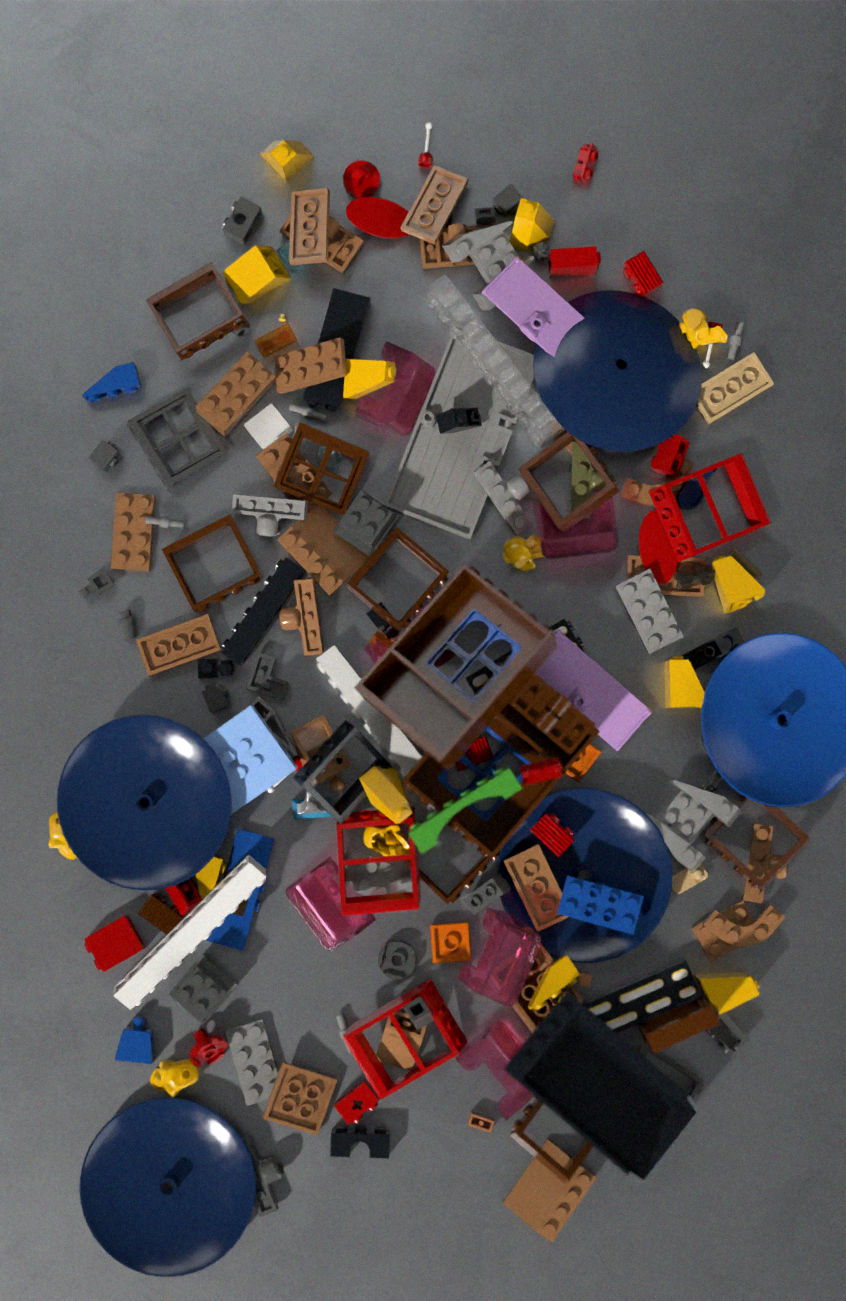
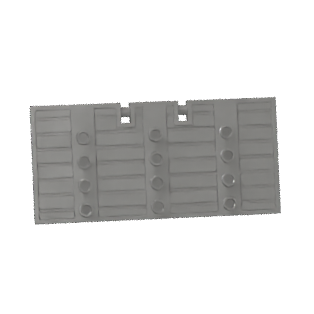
(437, 469)

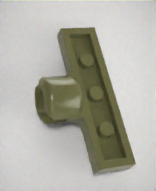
(584, 478)

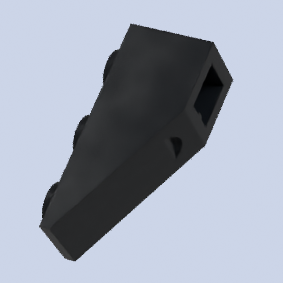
(714, 648)

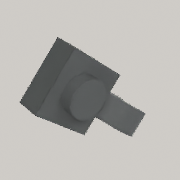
(98, 582)

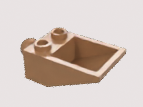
(308, 740)
(391, 1046)

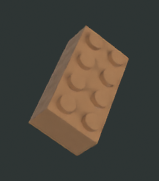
(236, 394)

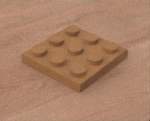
(299, 1098)

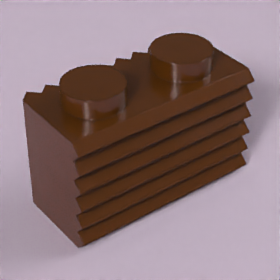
(160, 913)

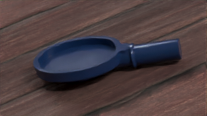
(691, 493)

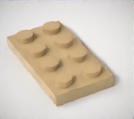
(732, 388)

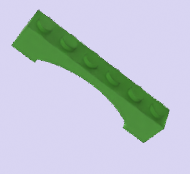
(502, 784)

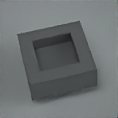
(485, 215)

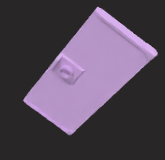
(532, 305)
(593, 692)

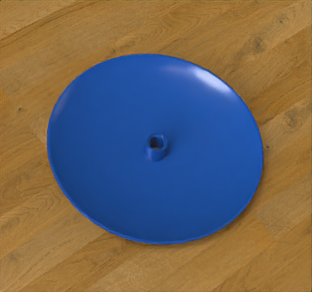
(741, 729)

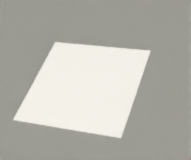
(267, 426)

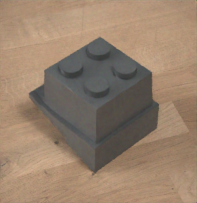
(366, 523)
(203, 989)

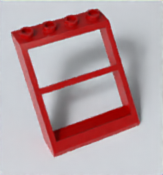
(674, 522)
(382, 902)
(369, 1061)

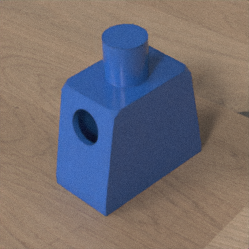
(136, 1043)

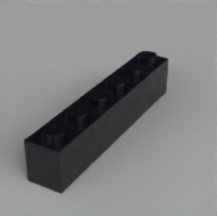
(262, 612)

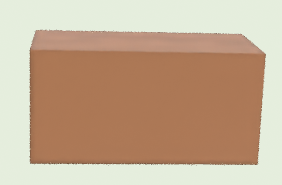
(584, 978)
(480, 1122)

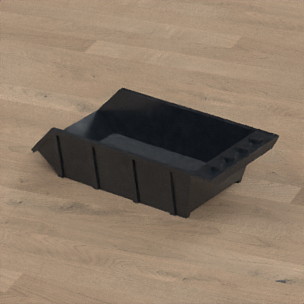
(603, 1088)

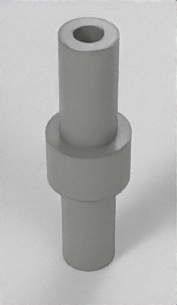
(735, 341)
(308, 412)
(164, 521)
(343, 1026)

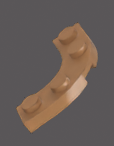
(639, 492)
(748, 934)

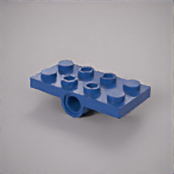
(600, 904)

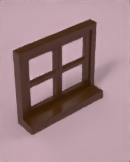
(331, 443)

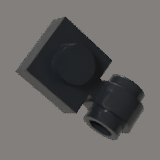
(389, 631)
(209, 668)

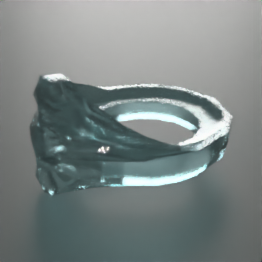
(338, 458)

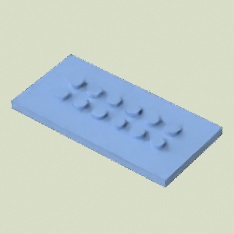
(249, 756)

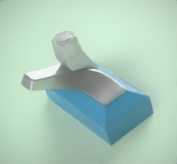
(309, 808)

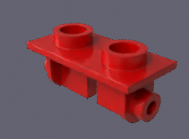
(588, 155)
(541, 771)

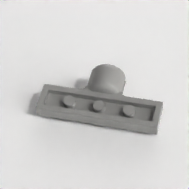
(505, 495)
(269, 511)

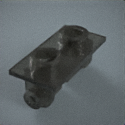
(703, 576)

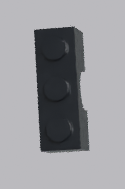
(343, 1138)

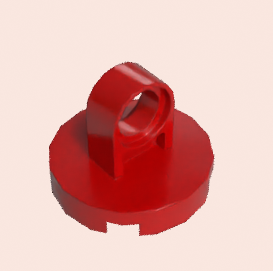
(361, 179)
(207, 1048)

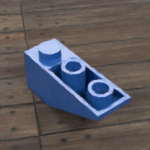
(118, 380)

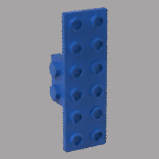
(235, 928)

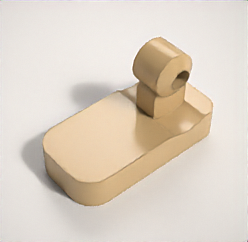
(686, 879)

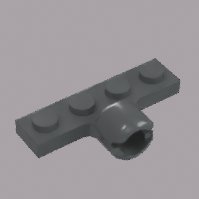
(265, 1173)

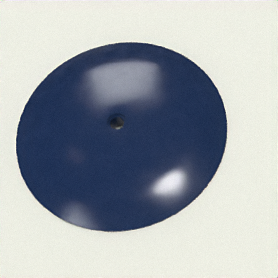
(615, 405)
(105, 812)
(617, 848)
(160, 1227)

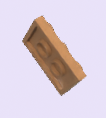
(714, 946)

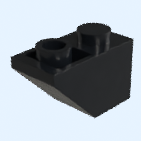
(458, 420)

